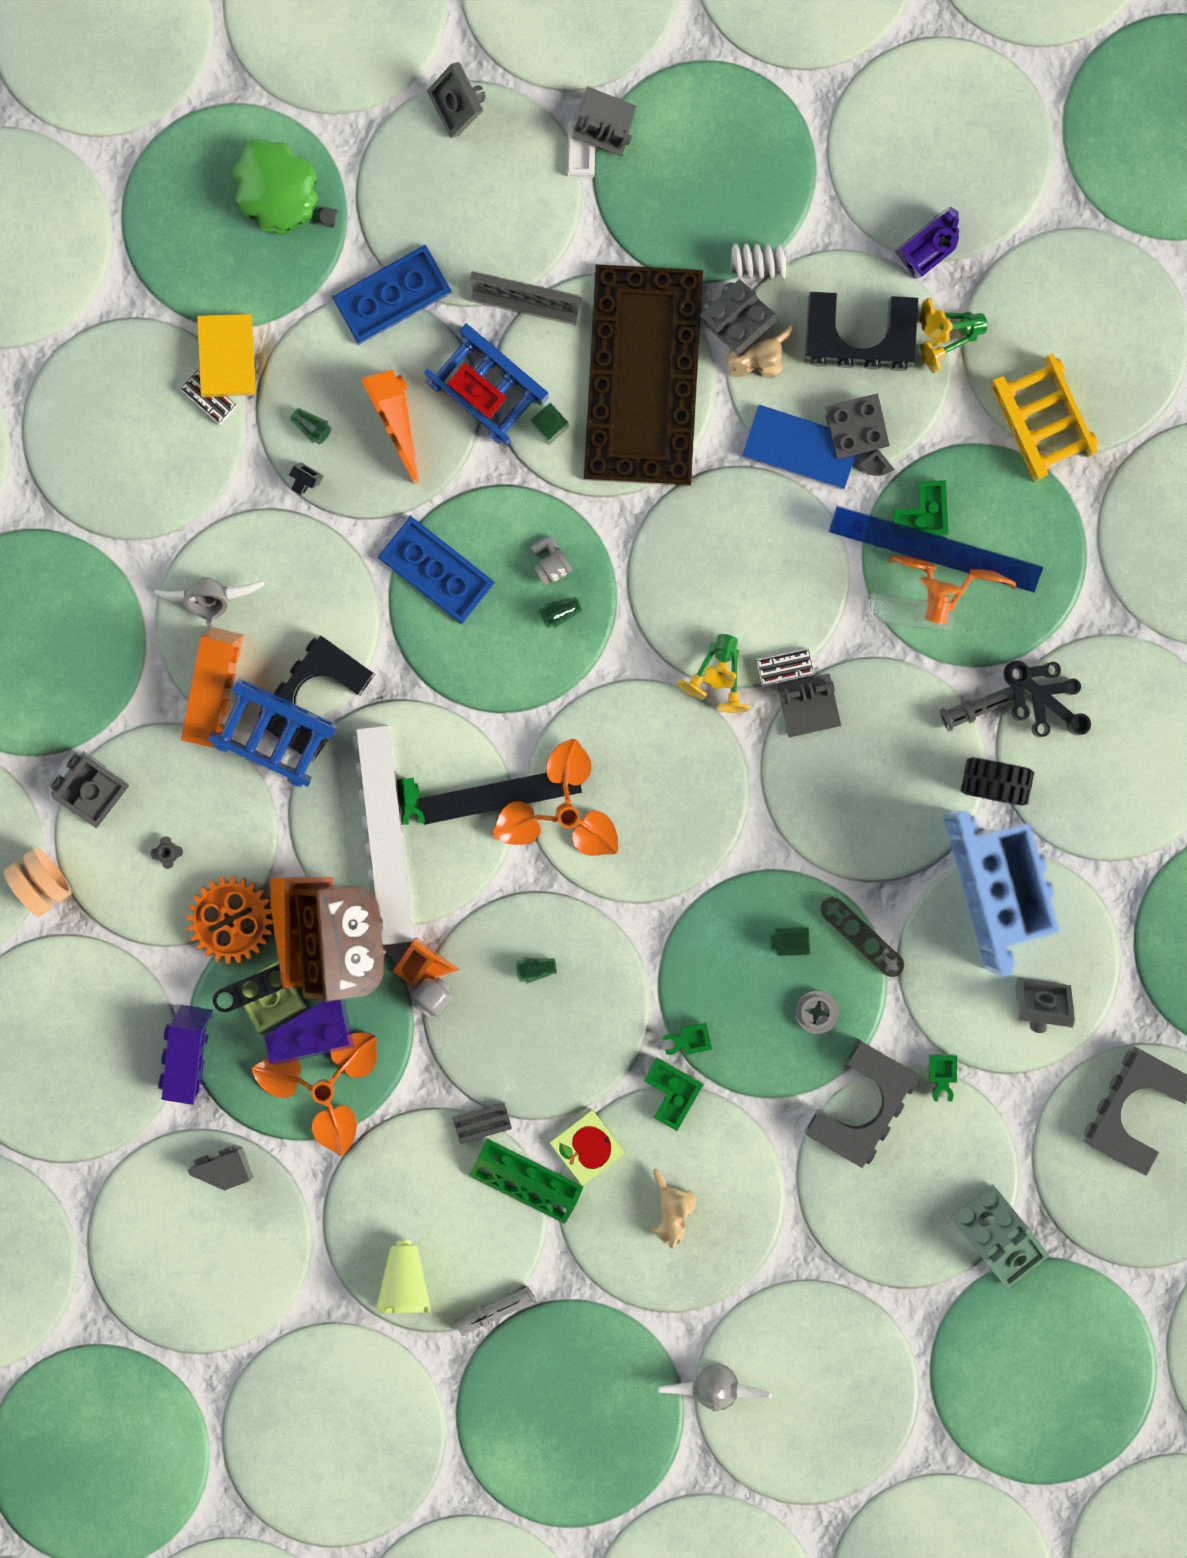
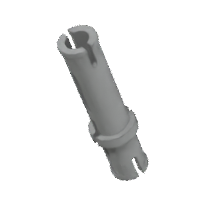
(466, 1325)

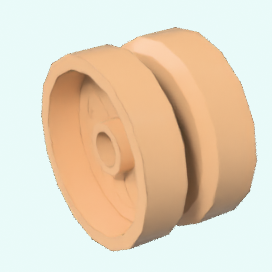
(37, 882)

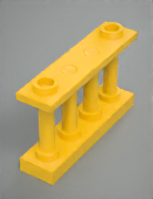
(1028, 439)

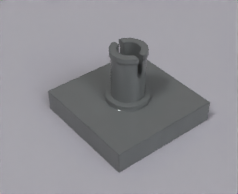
(456, 99)
(1044, 1004)

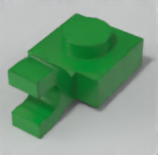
(408, 794)

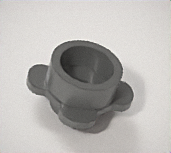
(174, 852)

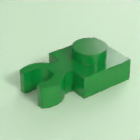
(692, 1038)
(942, 1071)

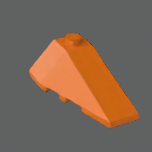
(391, 403)
(285, 923)

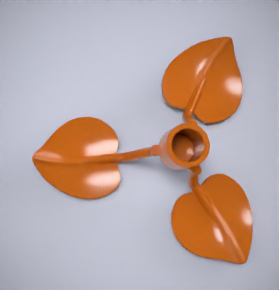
(939, 603)
(591, 837)
(337, 1126)

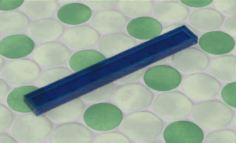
(932, 547)

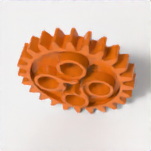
(241, 941)

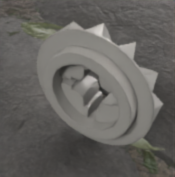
(823, 1023)

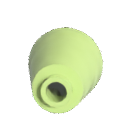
(403, 1282)

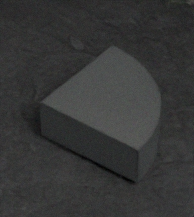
(875, 464)

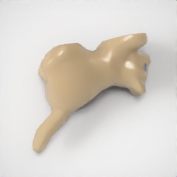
(762, 356)
(675, 1207)

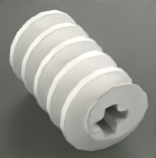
(758, 261)

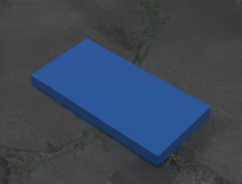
(392, 294)
(796, 447)
(436, 570)

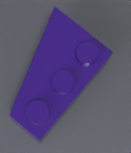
(311, 1034)
(184, 1054)

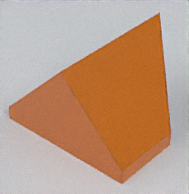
(421, 963)

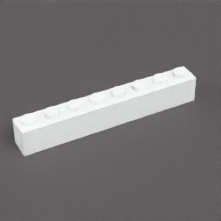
(385, 832)

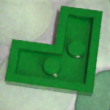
(932, 510)
(679, 1090)

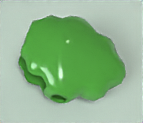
(274, 186)

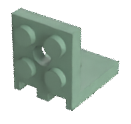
(1005, 1244)

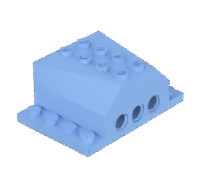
(1001, 887)

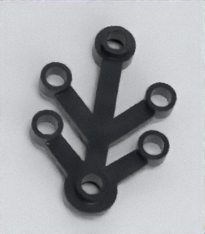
(1043, 696)

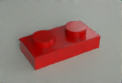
(477, 391)

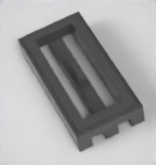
(460, 1129)

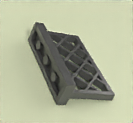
(525, 298)

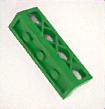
(528, 1178)

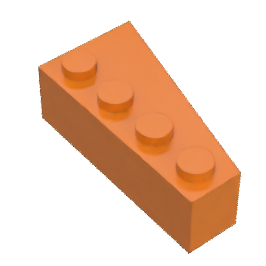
(211, 685)

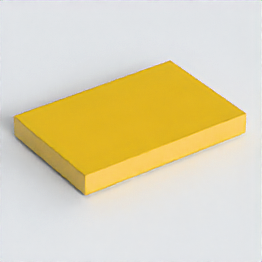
(226, 355)

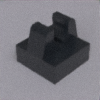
(304, 478)

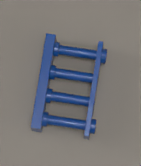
(491, 358)
(271, 705)

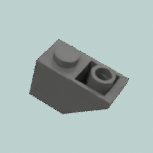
(223, 1171)

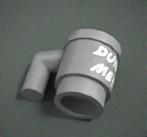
(553, 566)

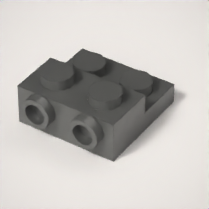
(737, 316)
(88, 788)

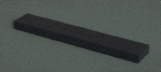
(491, 797)

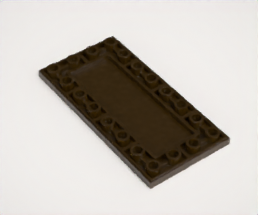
(643, 375)

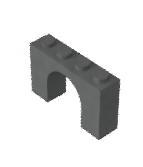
(1107, 1131)
(859, 1141)

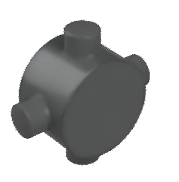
(327, 217)

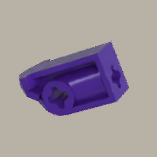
(922, 250)

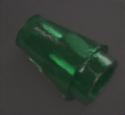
(311, 426)
(559, 611)
(535, 968)

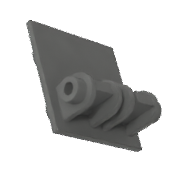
(604, 121)
(857, 426)
(809, 705)

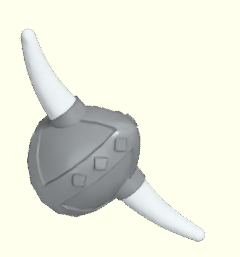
(208, 597)
(715, 1388)

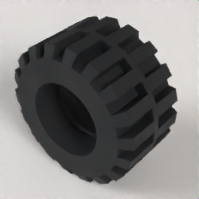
(997, 781)

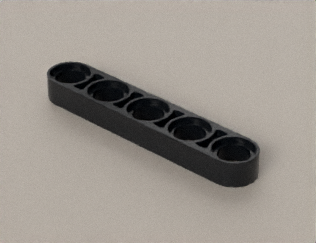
(239, 998)

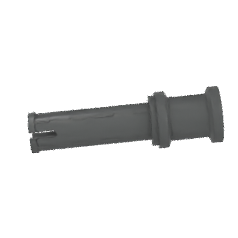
(968, 711)

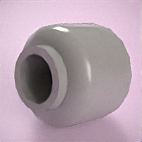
(432, 997)

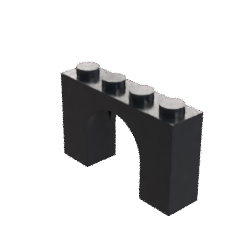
(825, 345)
(321, 660)

